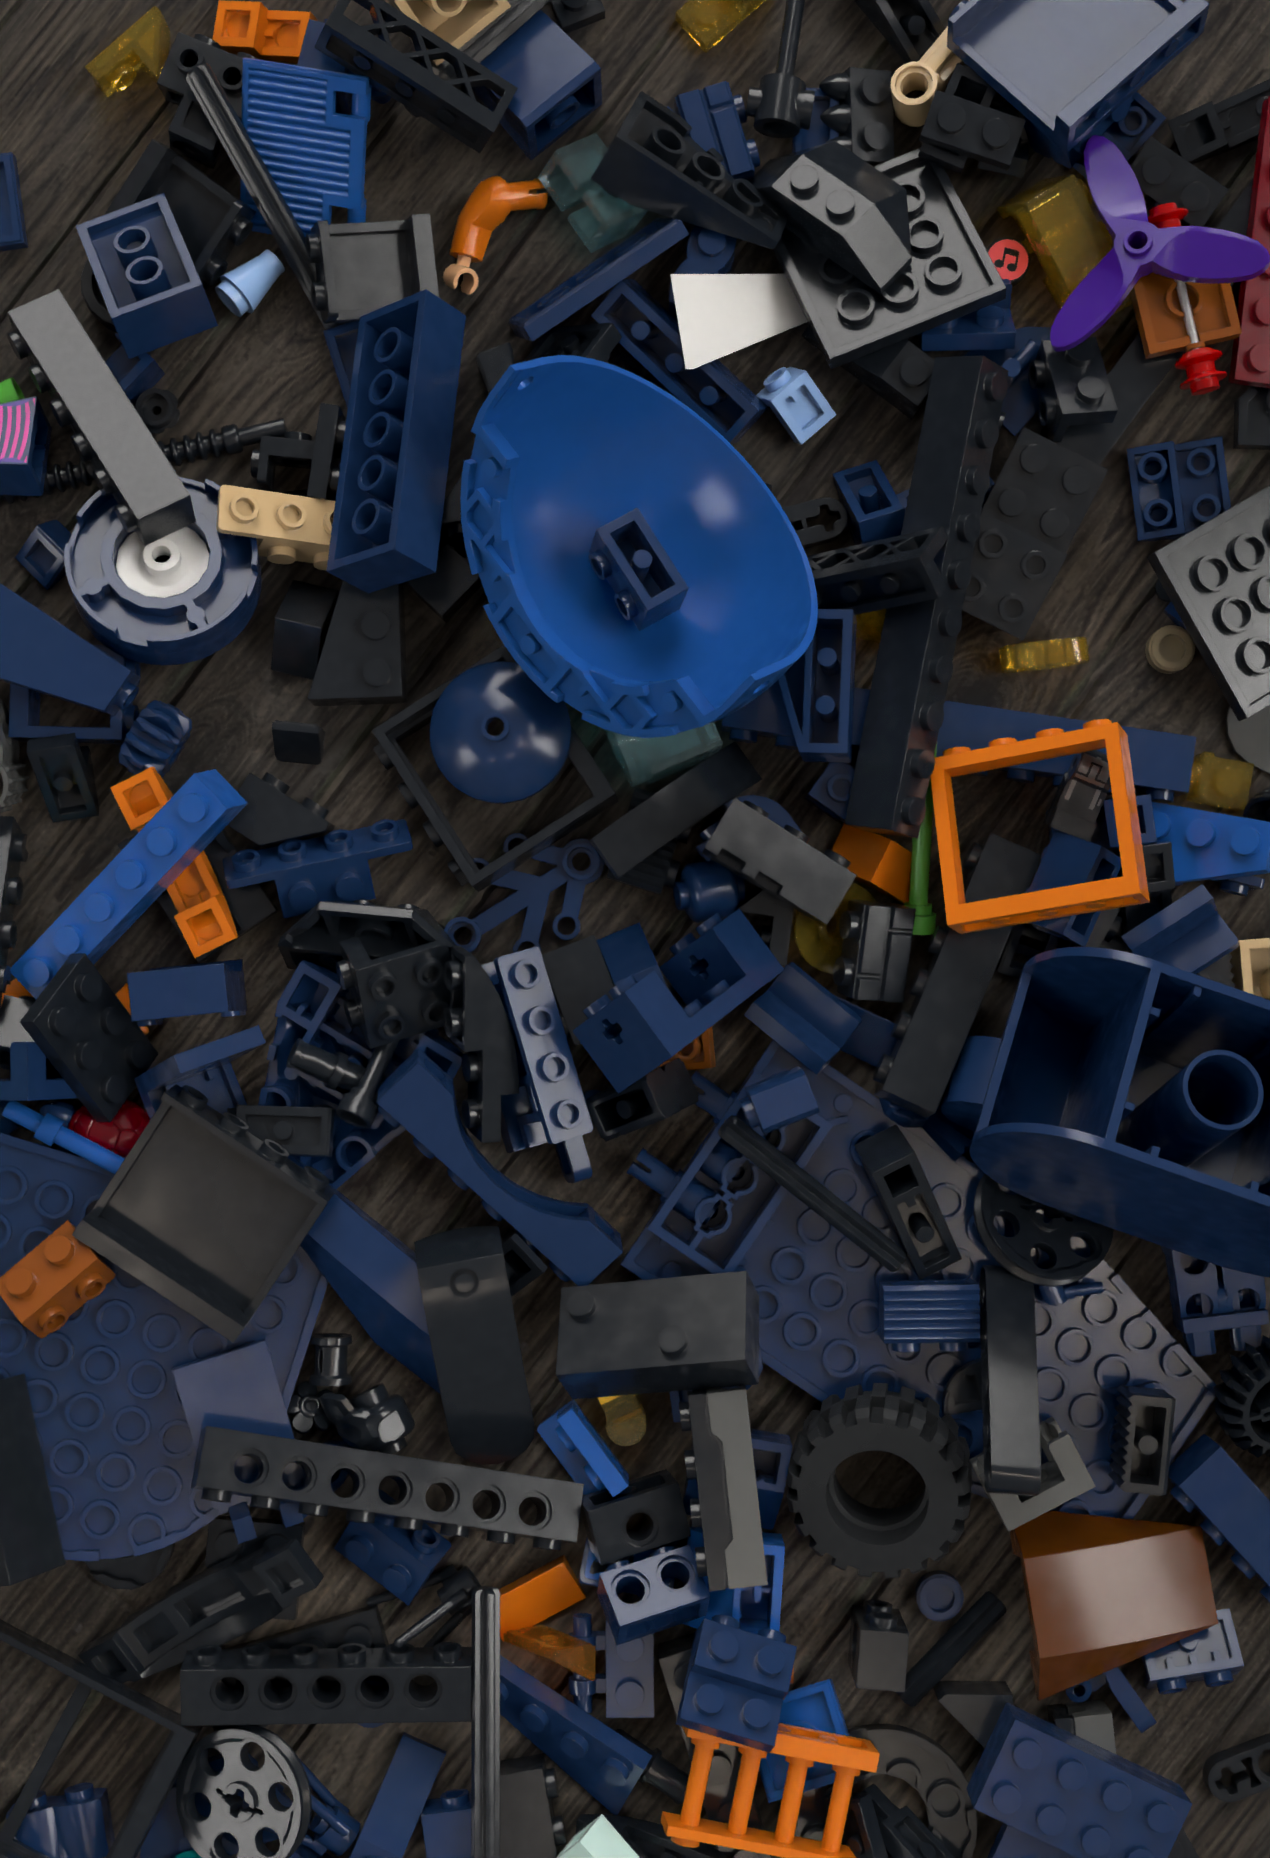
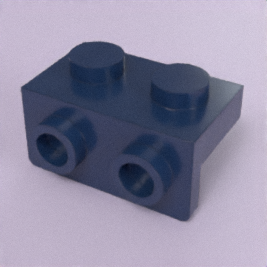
(393, 1556)

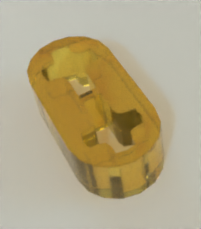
(1044, 654)

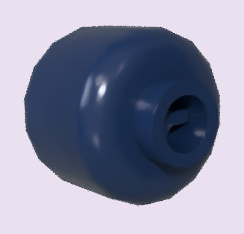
(708, 890)

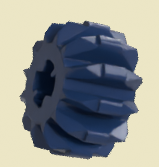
(155, 739)

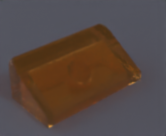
(556, 1649)

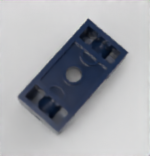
(647, 1022)

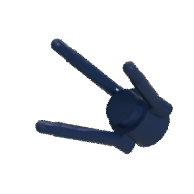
(332, 1823)

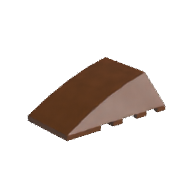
(1108, 1592)

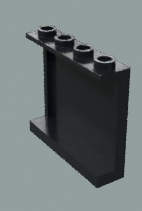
(205, 1211)

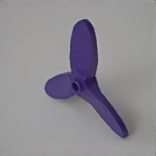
(1141, 248)

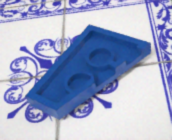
(1212, 843)

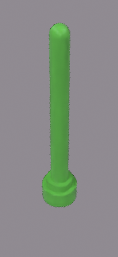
(920, 867)

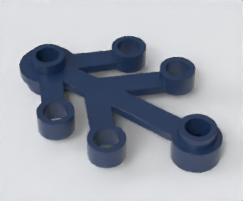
(534, 893)

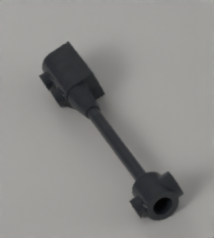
(782, 101)

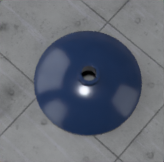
(505, 765)

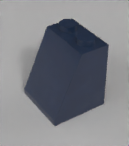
(554, 84)

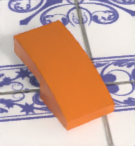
(260, 31)

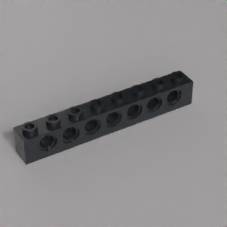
(556, 1500)

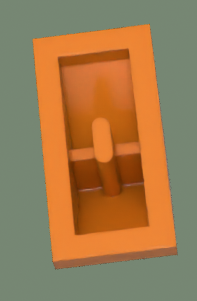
(876, 861)

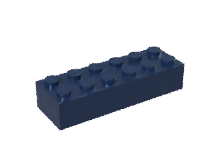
(397, 443)

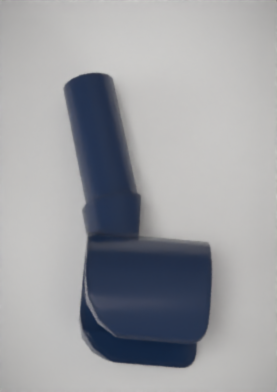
(1058, 1294)

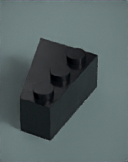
(780, 861)

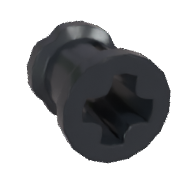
(331, 1359)

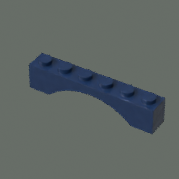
(566, 1232)

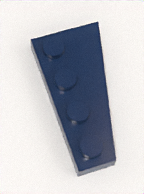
(571, 1737)

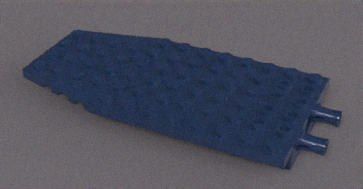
(824, 1290)

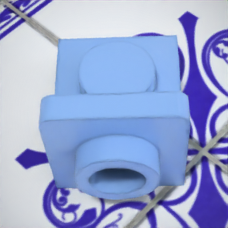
(796, 402)

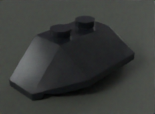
(842, 210)
(379, 928)

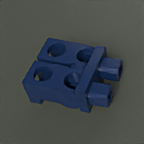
(1214, 1299)

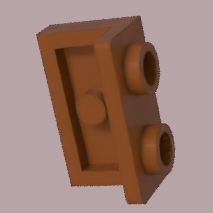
(54, 1281)

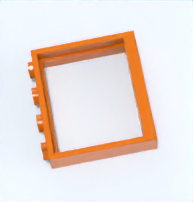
(1053, 902)

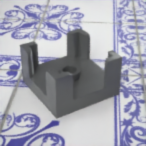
(1061, 1479)

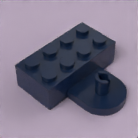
(1071, 1796)

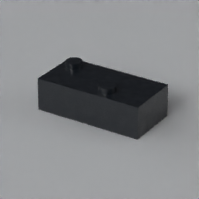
(659, 1335)

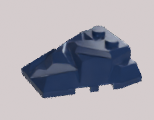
(315, 1013)

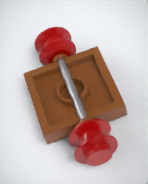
(1184, 316)

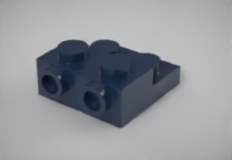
(736, 1682)

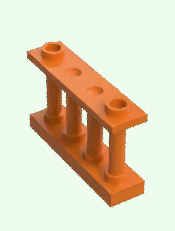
(801, 1748)

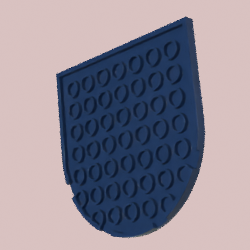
(105, 1379)

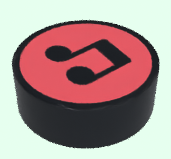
(1010, 258)

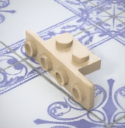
(284, 524)

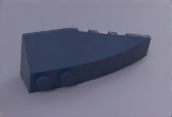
(375, 1280)

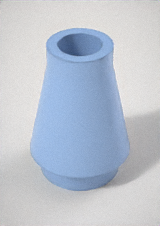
(248, 283)

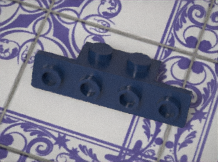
(320, 867)

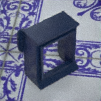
(187, 991)

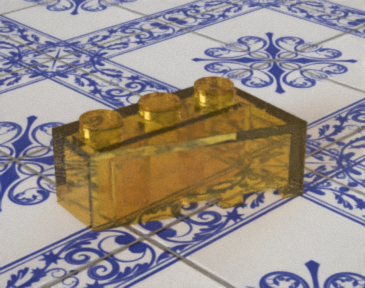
(1061, 232)

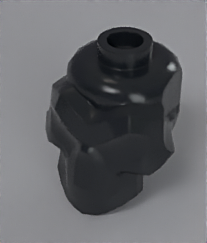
(371, 1420)

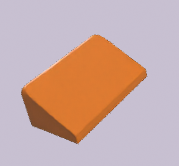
(538, 1595)

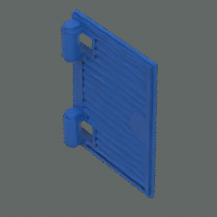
(302, 141)

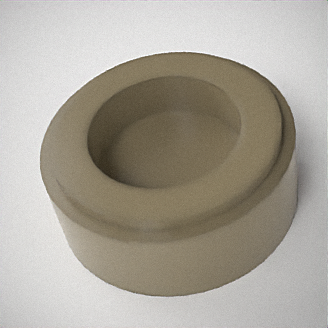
(1170, 649)

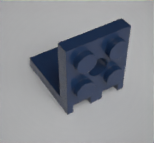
(203, 1068)

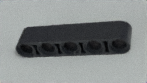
(1009, 1384)

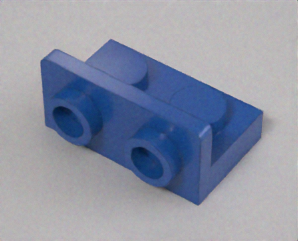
(583, 1451)

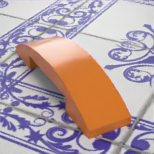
(196, 891)

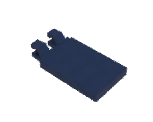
(239, 1394)

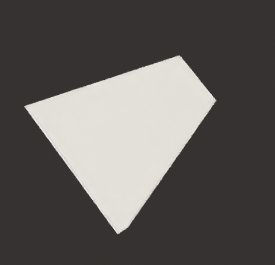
(731, 312)

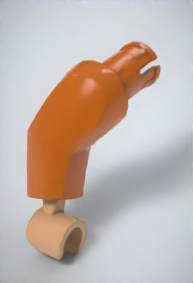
(480, 216)

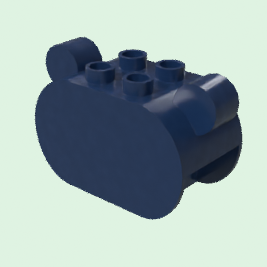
(1128, 1102)

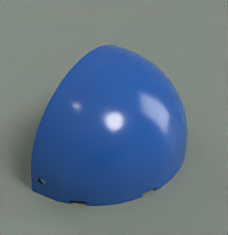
(571, 450)

